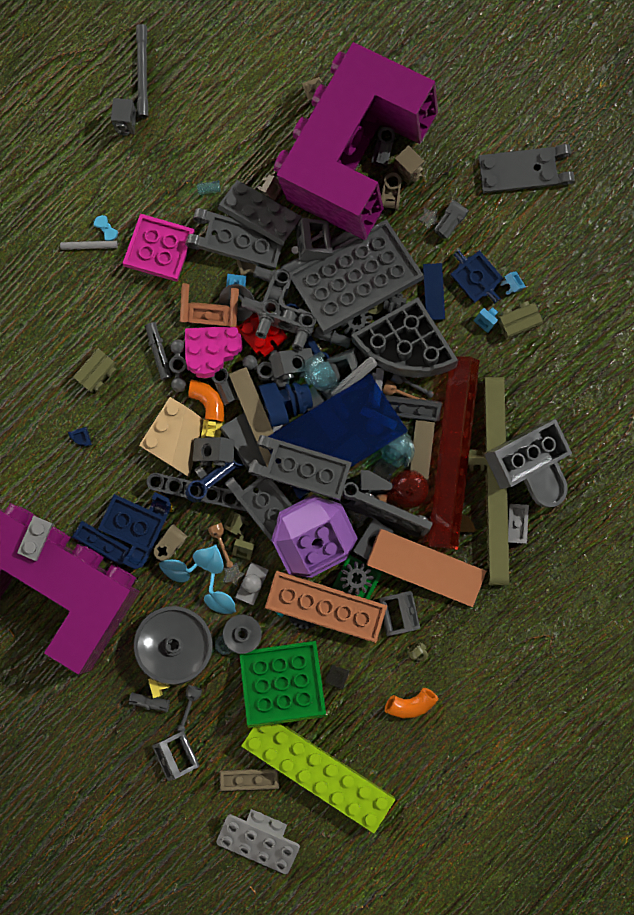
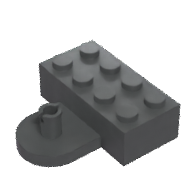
(535, 460)

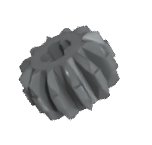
(354, 328)
(350, 576)

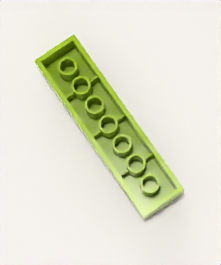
(320, 774)

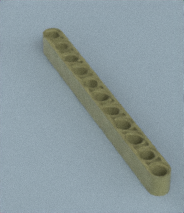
(495, 497)

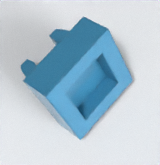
(236, 279)
(514, 281)
(486, 319)

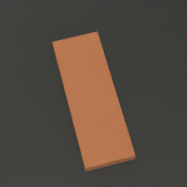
(426, 567)
(325, 606)

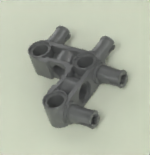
(282, 316)

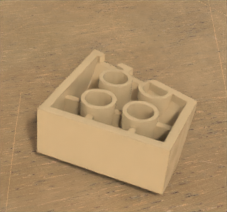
(173, 436)

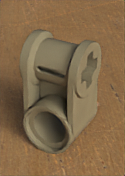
(391, 195)
(172, 540)

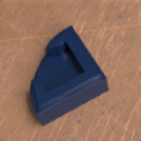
(81, 436)

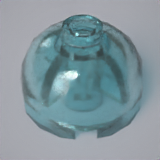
(320, 373)
(399, 451)

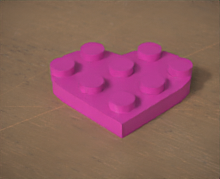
(209, 348)

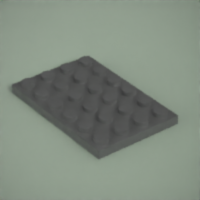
(356, 277)

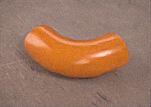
(209, 398)
(411, 707)

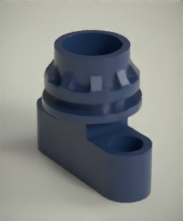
(285, 401)

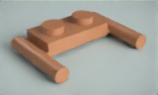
(208, 313)

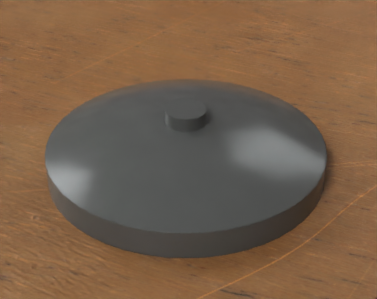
(173, 645)

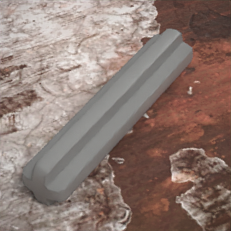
(356, 375)

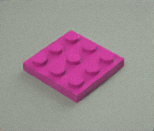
(158, 247)

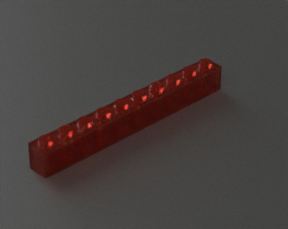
(454, 454)

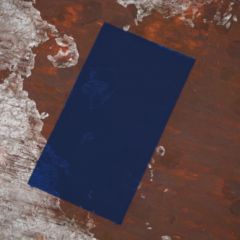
(346, 425)

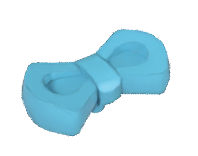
(109, 233)

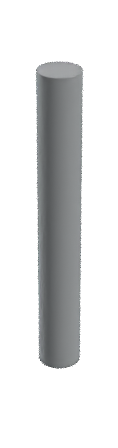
(88, 245)

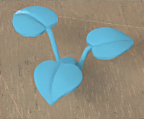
(209, 560)

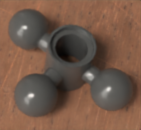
(251, 363)
(178, 383)

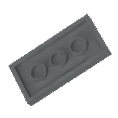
(259, 212)

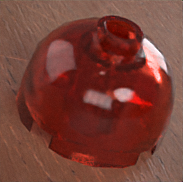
(409, 480)

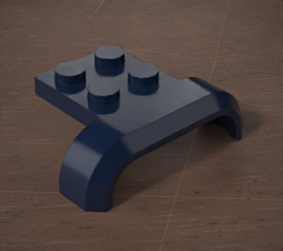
(136, 525)

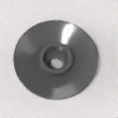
(225, 297)
(249, 627)

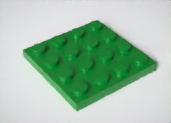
(282, 684)

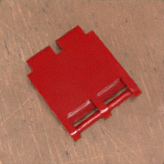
(264, 346)

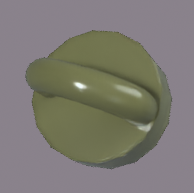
(416, 650)

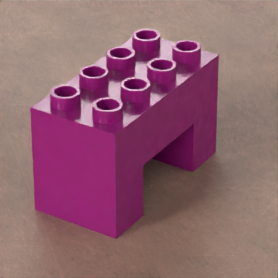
(347, 114)
(74, 581)

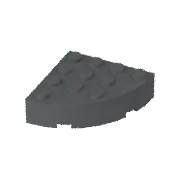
(406, 343)

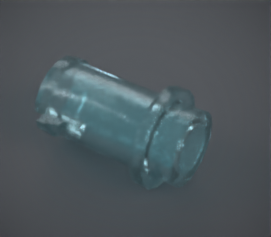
(208, 187)

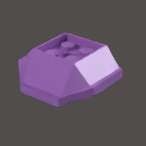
(303, 524)

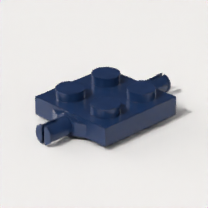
(476, 277)

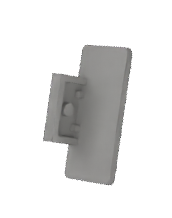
(259, 840)

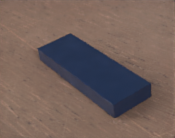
(434, 291)
(101, 543)

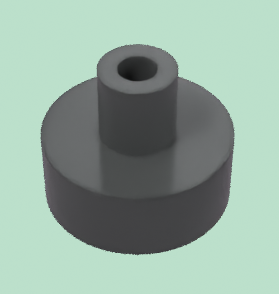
(202, 473)

